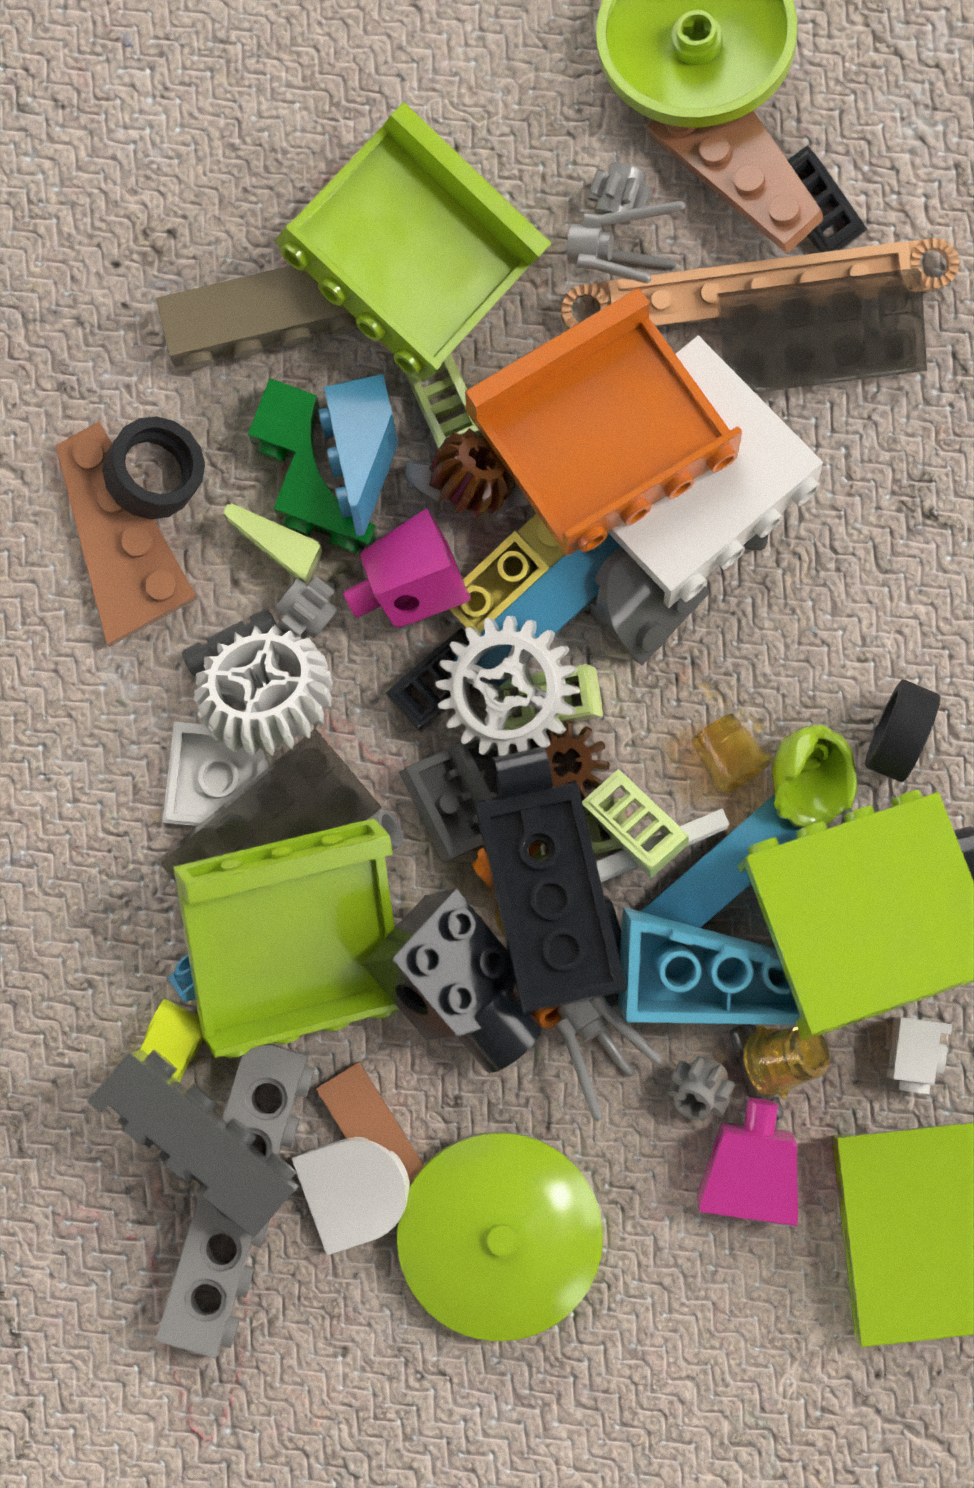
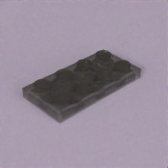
(825, 330)
(293, 797)

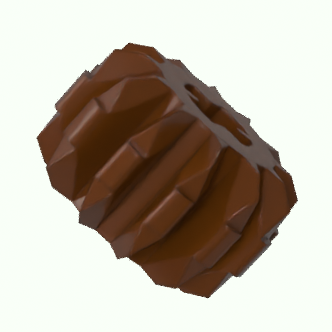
(470, 474)
(566, 744)

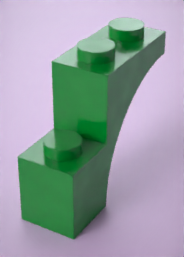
(305, 503)

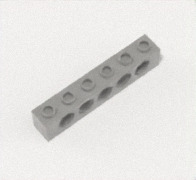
(183, 1321)

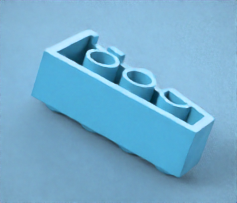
(699, 976)

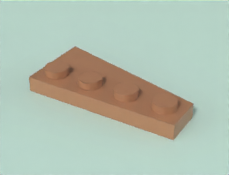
(746, 172)
(124, 554)

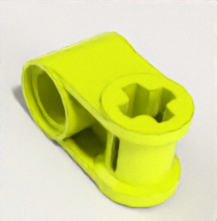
(174, 1034)

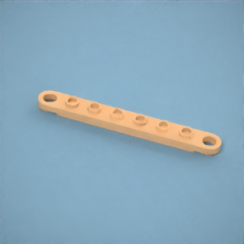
(692, 294)

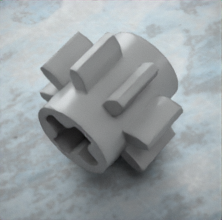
(619, 189)
(306, 607)
(700, 1088)

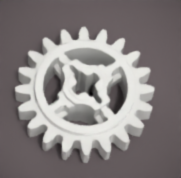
(466, 672)

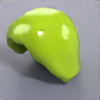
(813, 776)

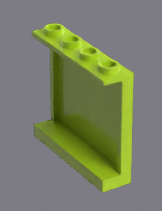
(411, 243)
(868, 911)
(285, 935)
(908, 1231)

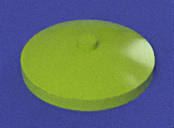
(696, 57)
(500, 1236)

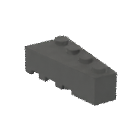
(196, 1140)

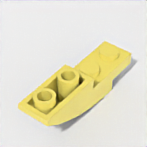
(508, 573)

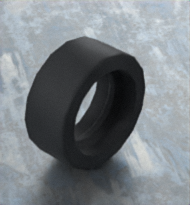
(172, 438)
(902, 730)

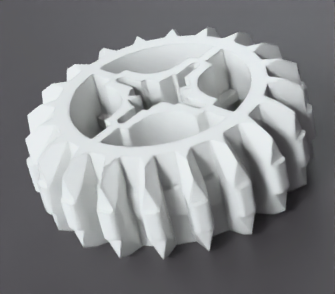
(274, 702)

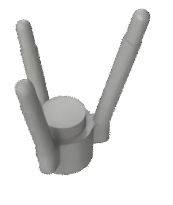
(593, 247)
(589, 1021)

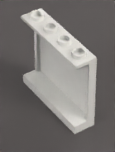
(724, 509)

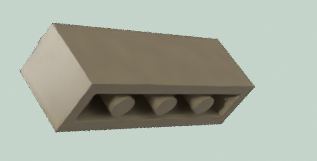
(246, 315)

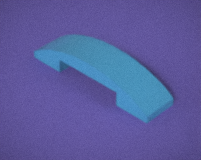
(716, 876)

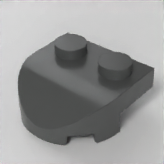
(634, 609)
(445, 795)

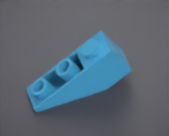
(365, 443)

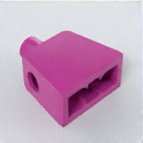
(409, 574)
(752, 1169)

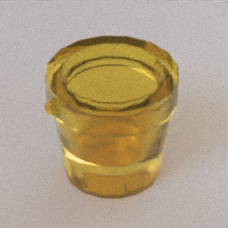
(730, 754)
(780, 1059)

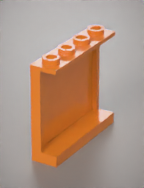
(601, 424)

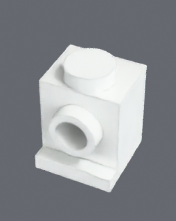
(916, 1053)

